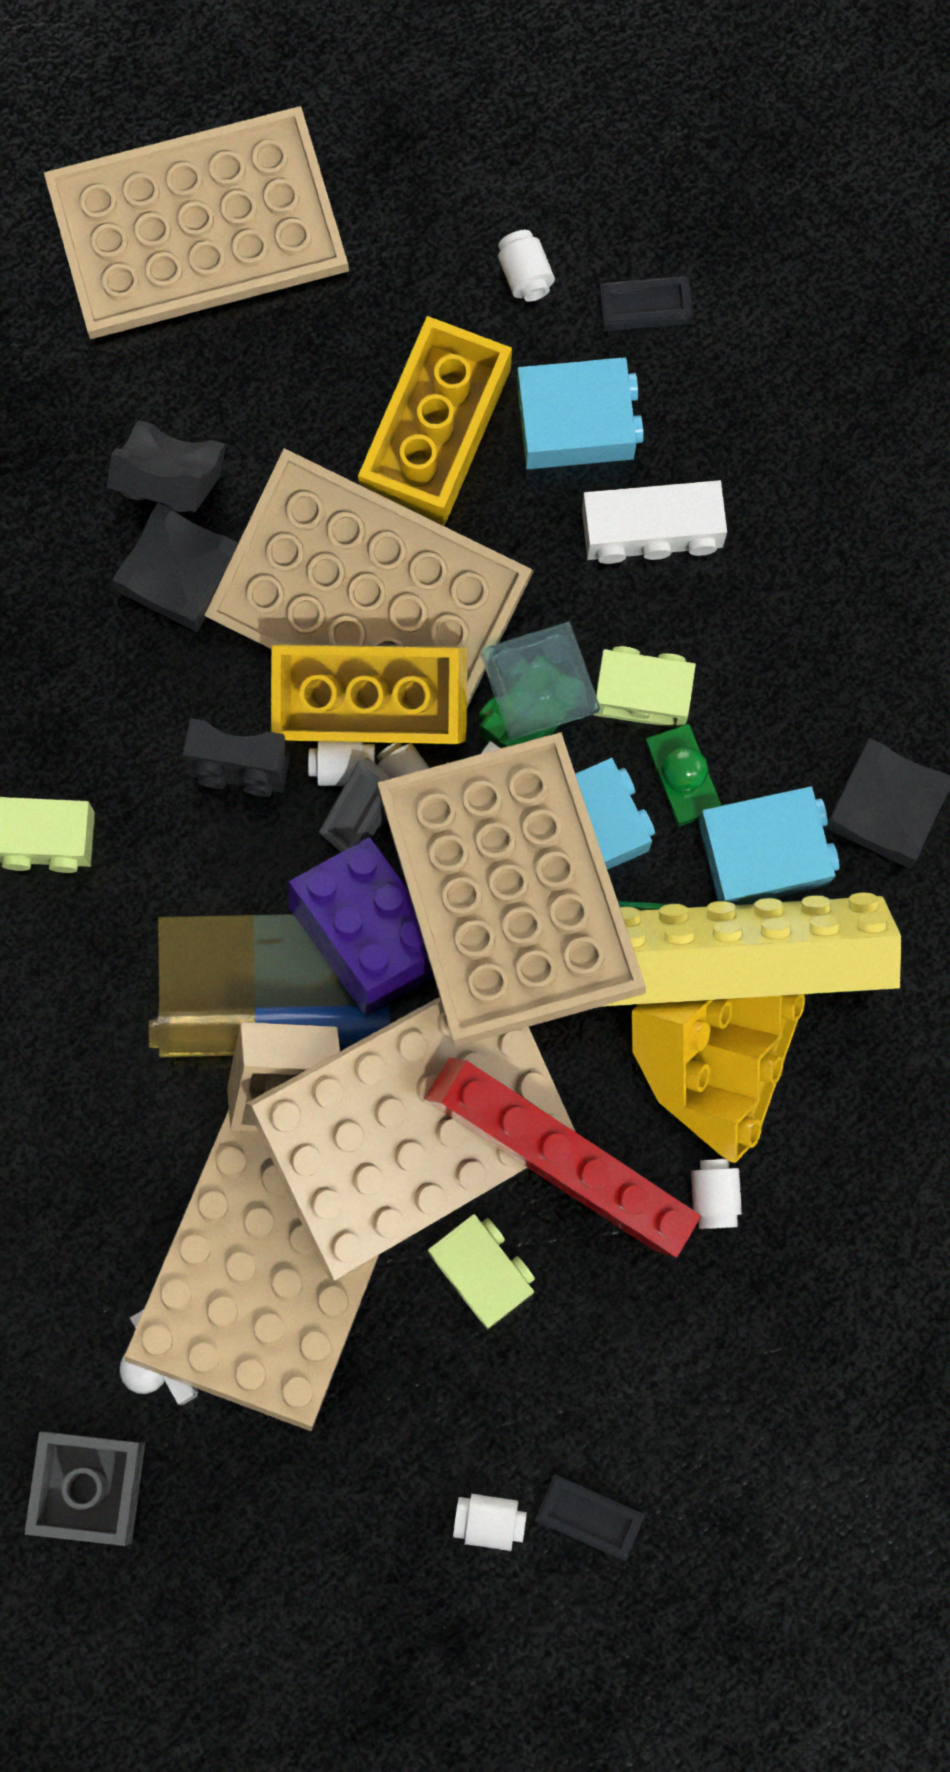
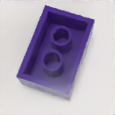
(362, 925)

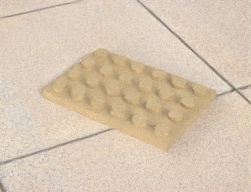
(196, 222)
(360, 570)
(510, 889)
(372, 1155)
(245, 1293)

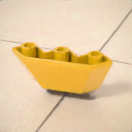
(716, 1062)

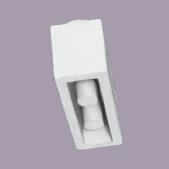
(654, 521)

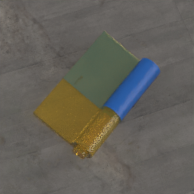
(246, 971)

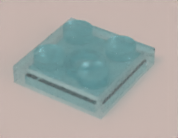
(540, 680)

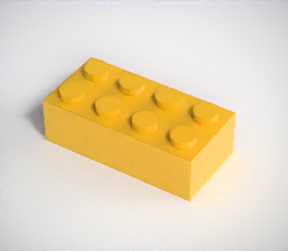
(436, 419)
(369, 693)

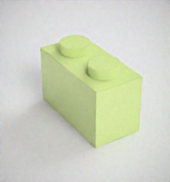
(645, 687)
(45, 833)
(482, 1270)

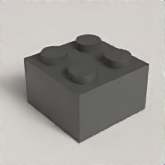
(85, 1488)

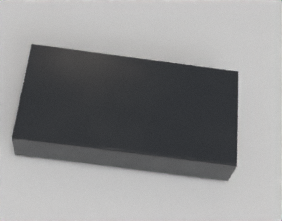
(646, 303)
(589, 1517)

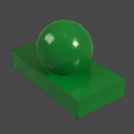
(682, 774)

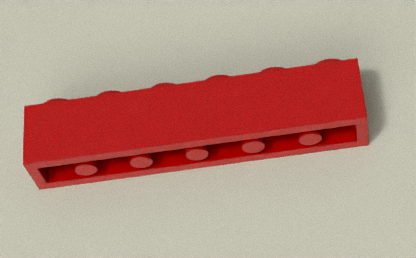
(562, 1156)

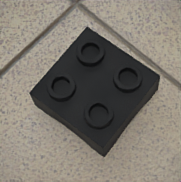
(165, 468)
(175, 567)
(247, 761)
(889, 804)

